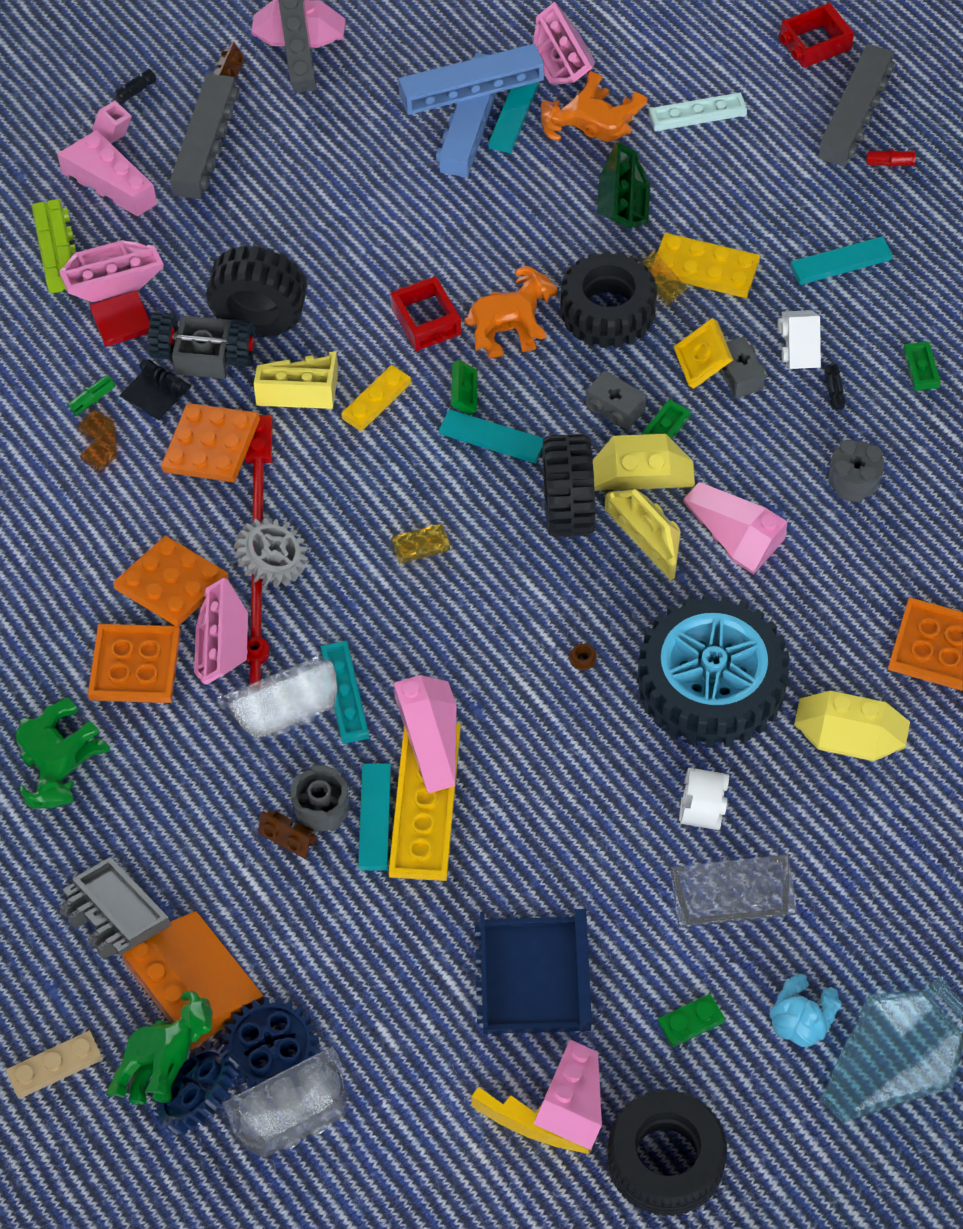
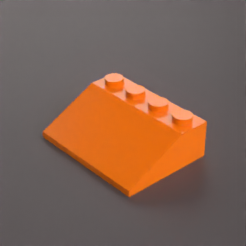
(191, 959)

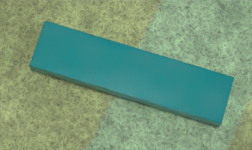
(512, 117)
(841, 260)
(492, 436)
(348, 702)
(374, 817)

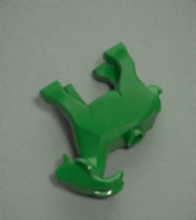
(54, 755)
(160, 1052)

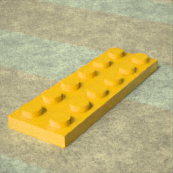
(421, 822)

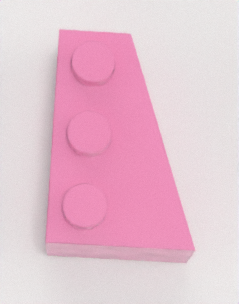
(573, 1098)

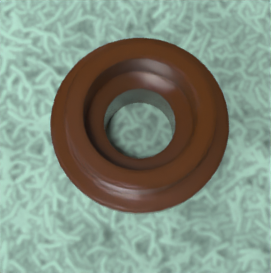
(582, 650)

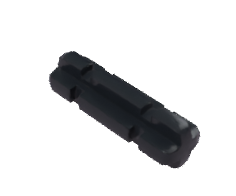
(135, 86)
(835, 387)

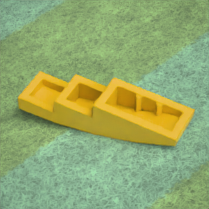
(519, 1119)

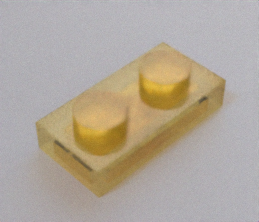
(668, 284)
(420, 543)

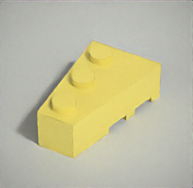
(297, 384)

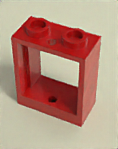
(821, 16)
(423, 335)

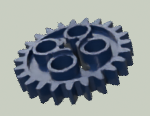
(261, 1021)
(199, 1088)

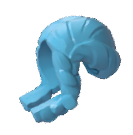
(801, 1018)

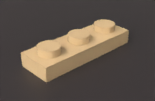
(54, 1064)

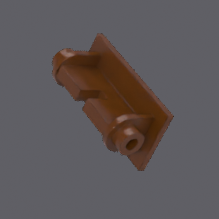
(230, 62)
(279, 830)

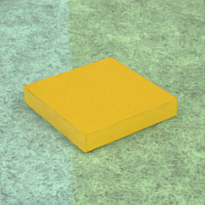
(703, 353)

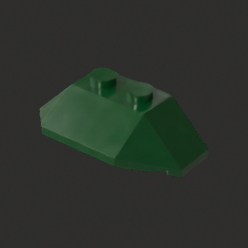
(624, 189)

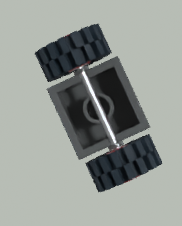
(202, 344)

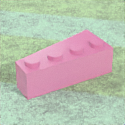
(107, 171)

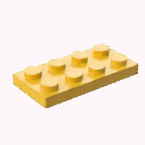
(709, 264)

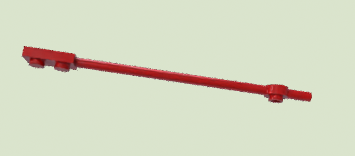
(258, 453)

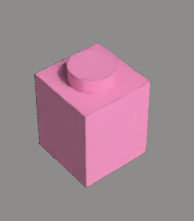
(112, 122)

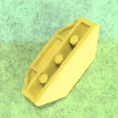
(642, 463)
(646, 527)
(852, 725)

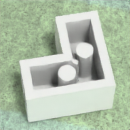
(802, 339)

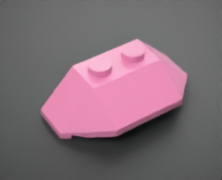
(323, 24)
(561, 47)
(110, 270)
(220, 632)

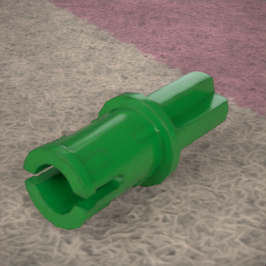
(91, 395)

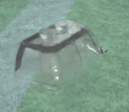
(283, 698)
(733, 891)
(289, 1105)

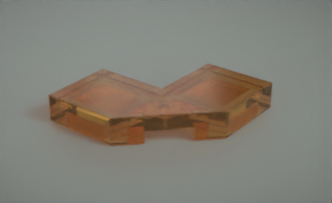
(104, 447)

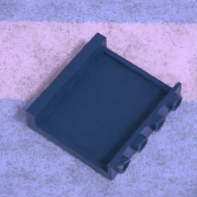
(533, 974)

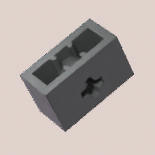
(744, 373)
(615, 400)

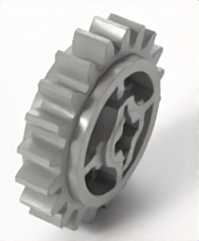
(270, 554)

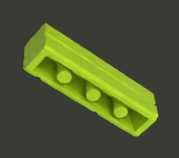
(53, 240)

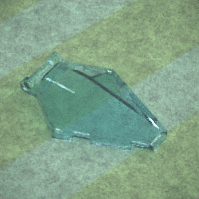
(896, 1053)

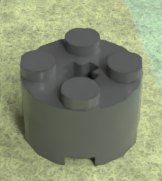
(856, 470)
(320, 798)

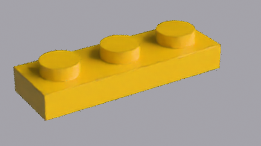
(376, 398)

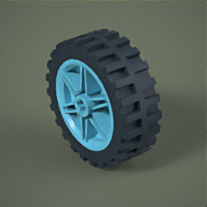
(712, 671)

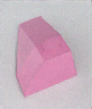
(741, 527)
(430, 723)

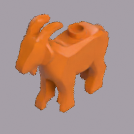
(591, 113)
(511, 311)

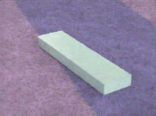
(697, 111)

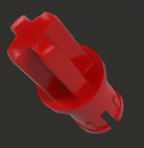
(891, 158)

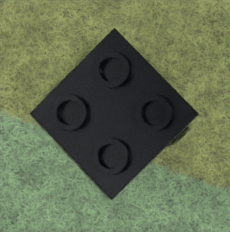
(155, 389)

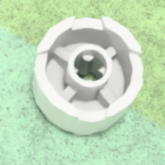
(703, 799)

